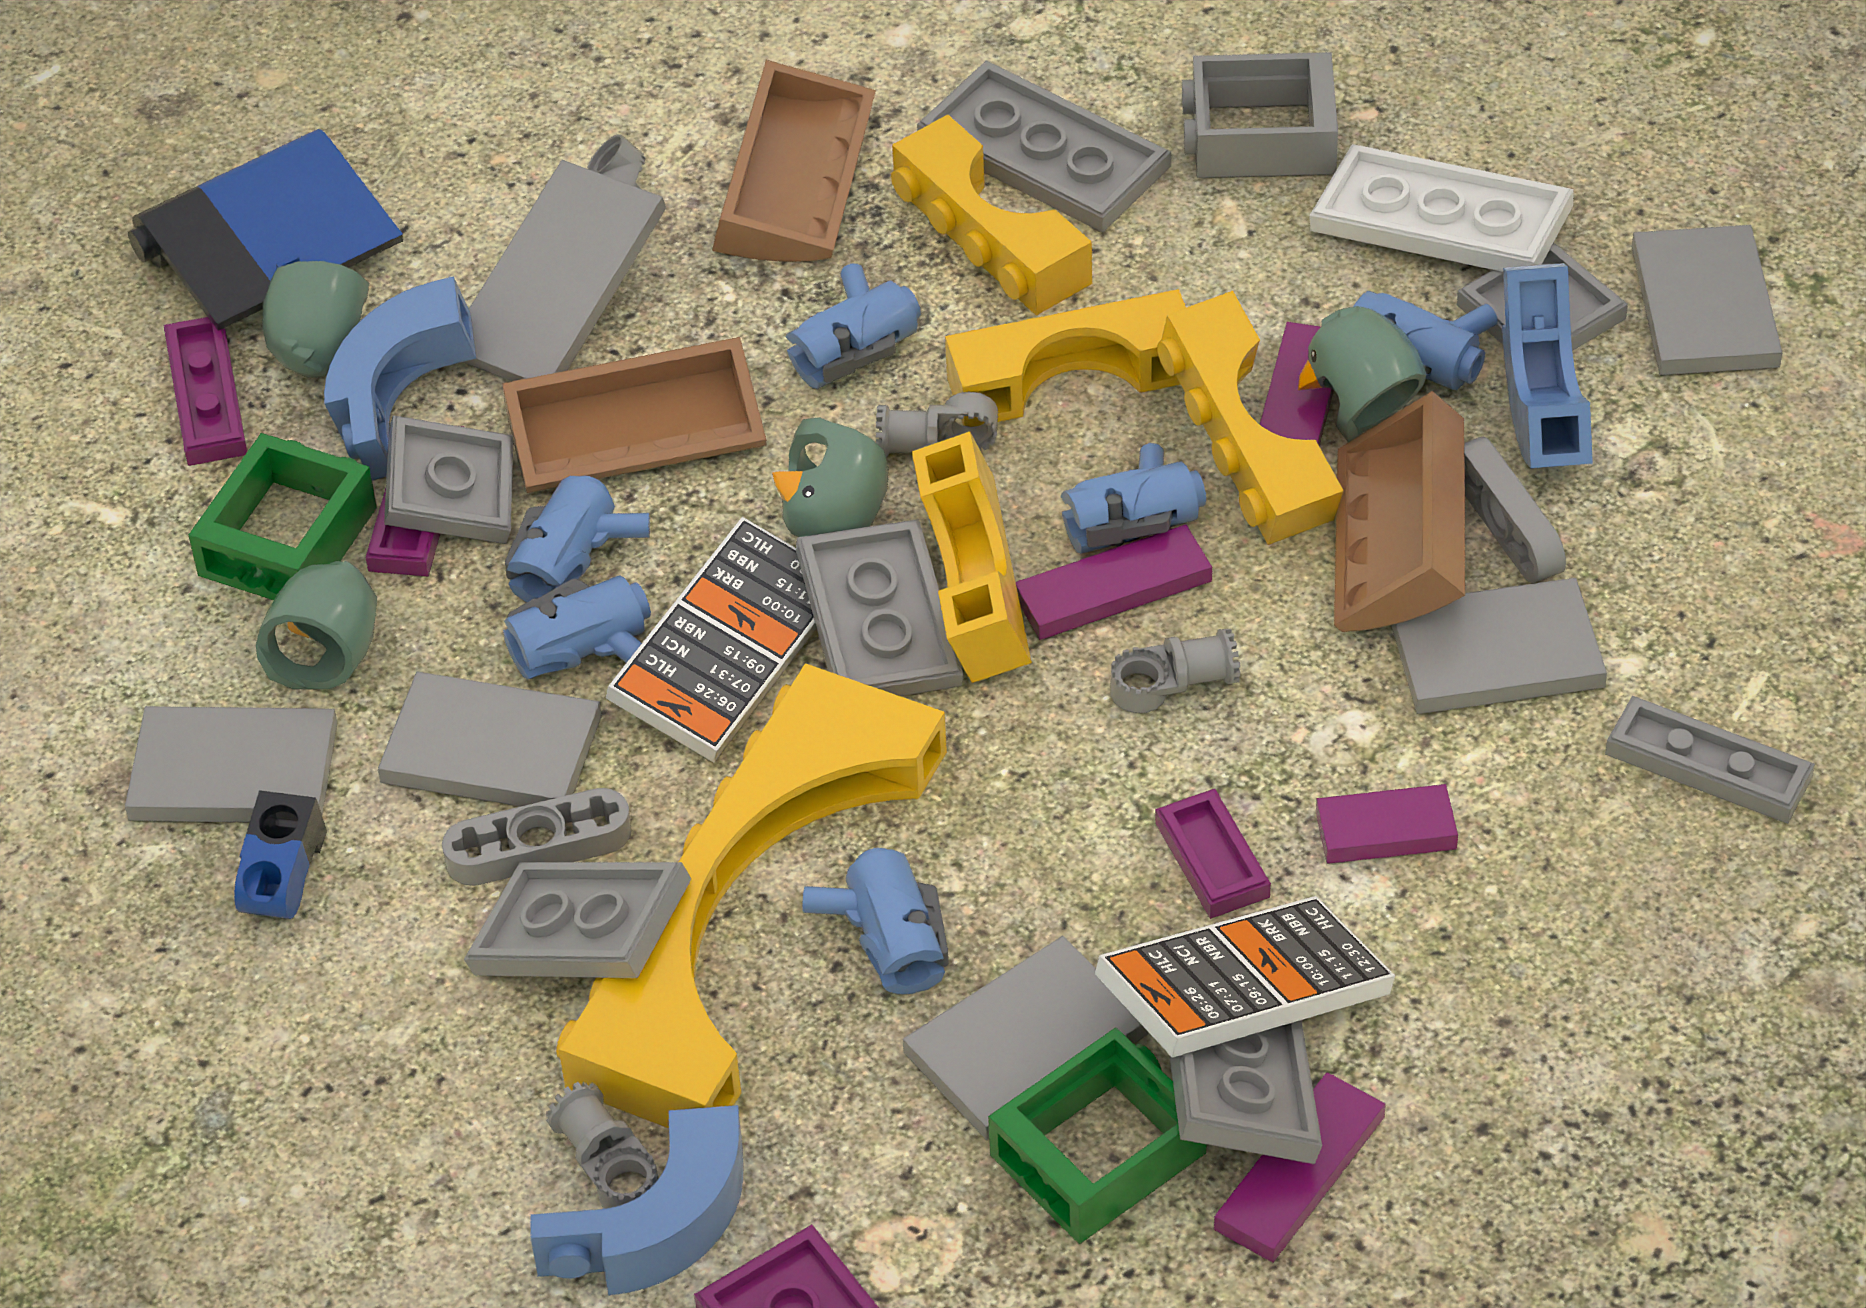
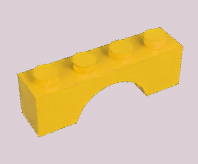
(1030, 254)
(1020, 355)
(1279, 479)
(981, 593)

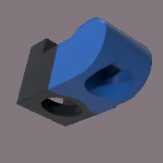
(278, 854)

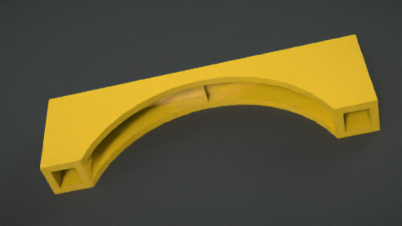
(819, 754)

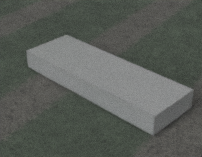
(1710, 759)

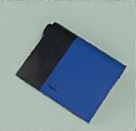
(263, 216)

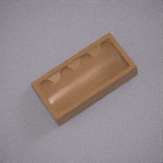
(794, 166)
(633, 414)
(1401, 518)

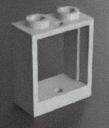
(1262, 81)

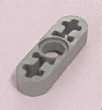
(1511, 513)
(551, 814)

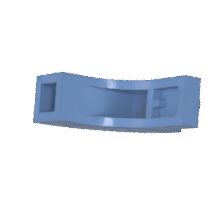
(385, 354)
(1541, 378)
(663, 1227)

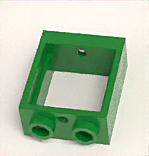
(263, 565)
(1049, 1176)

